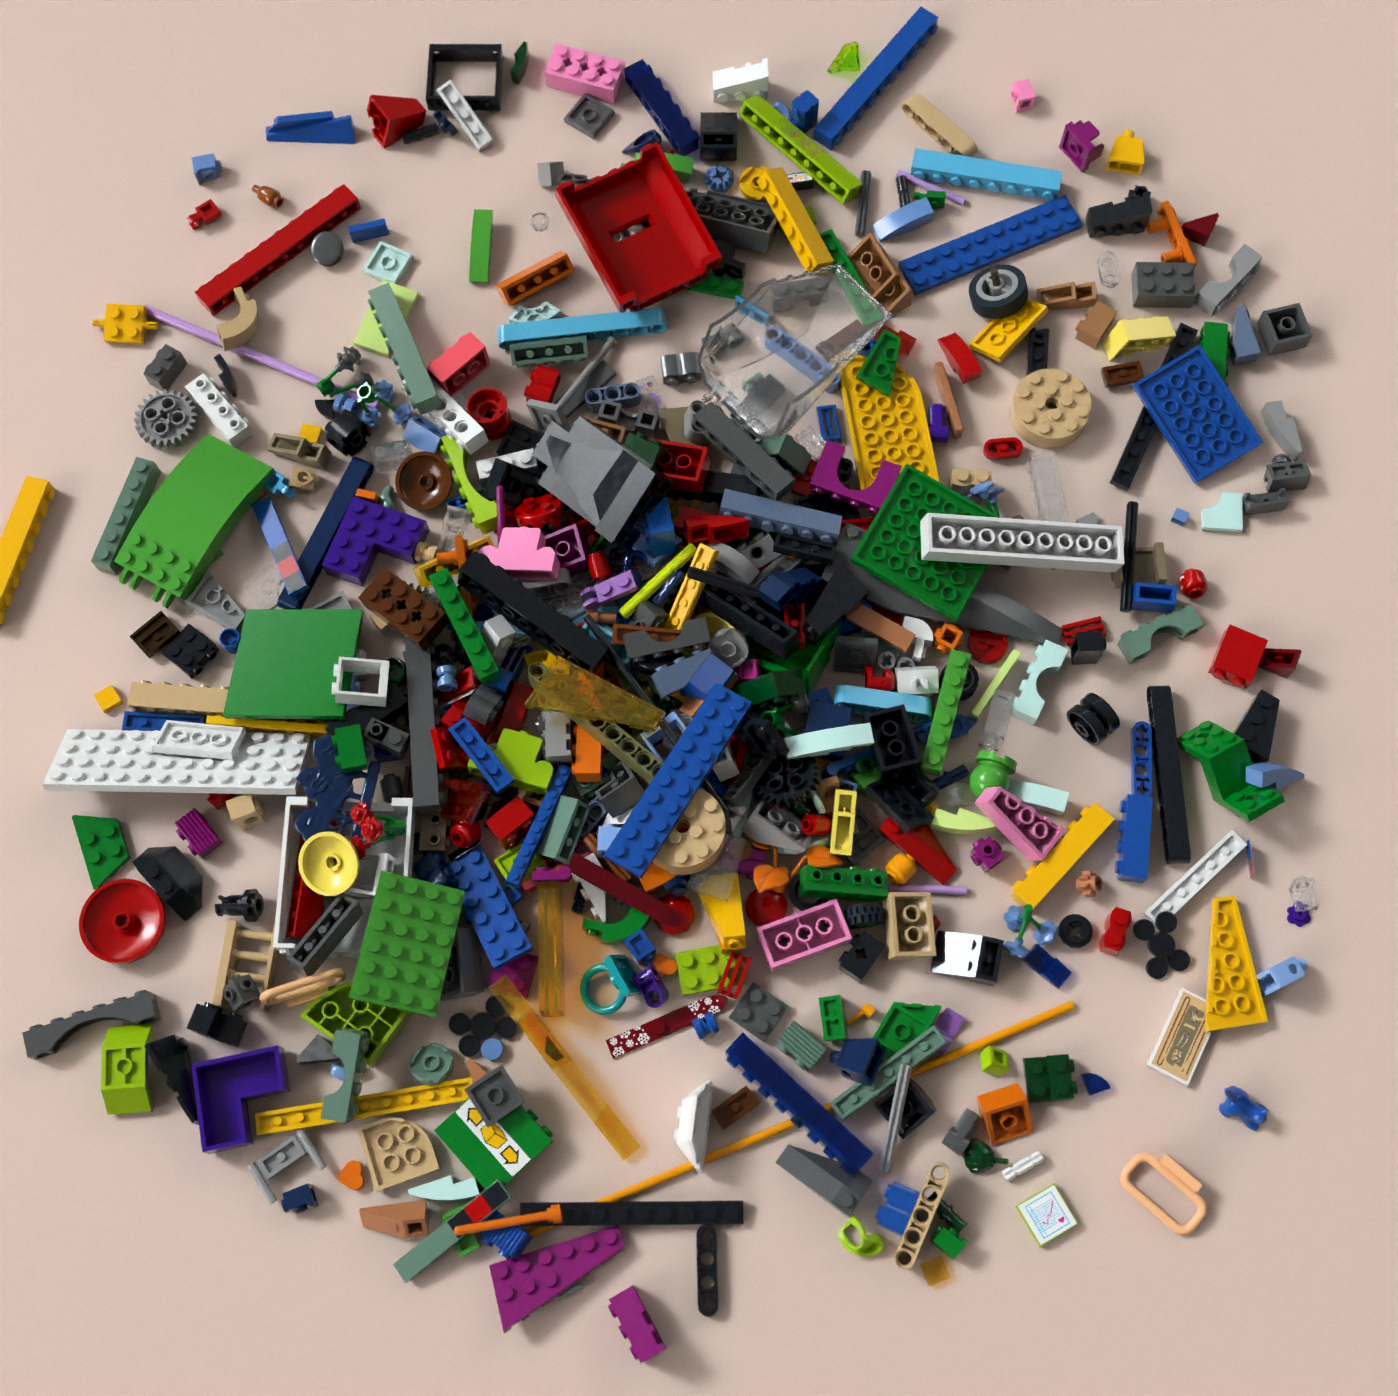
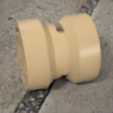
(425, 552)

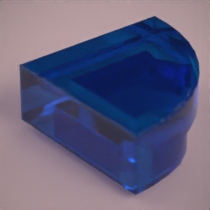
(1094, 1083)

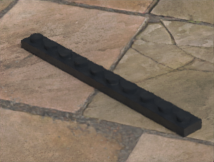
(1145, 425)
(640, 1212)

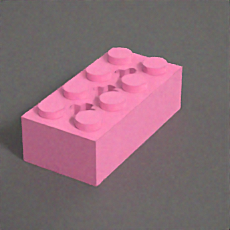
(584, 73)
(807, 922)

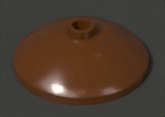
(412, 479)

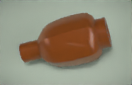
(268, 196)

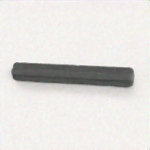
(863, 204)

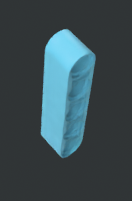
(870, 700)

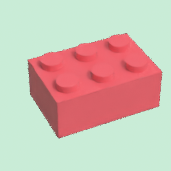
(459, 364)

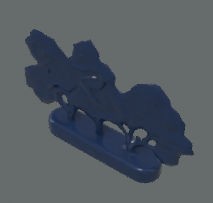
(331, 789)

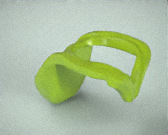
(870, 1244)

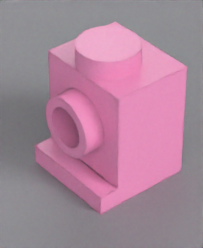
(1023, 95)

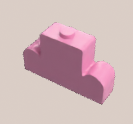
(524, 555)

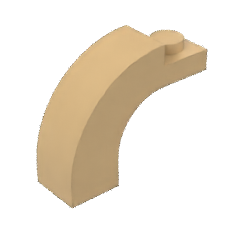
(242, 328)

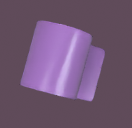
(948, 1026)

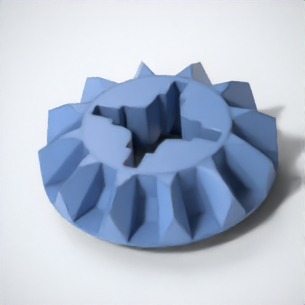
(715, 183)

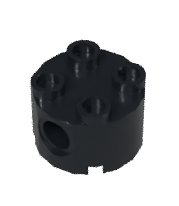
(348, 433)

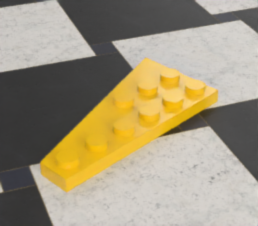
(1232, 982)

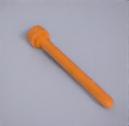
(552, 1214)

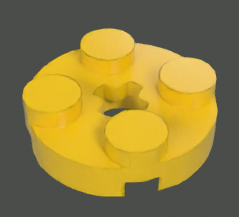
(747, 185)

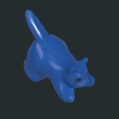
(1240, 1105)

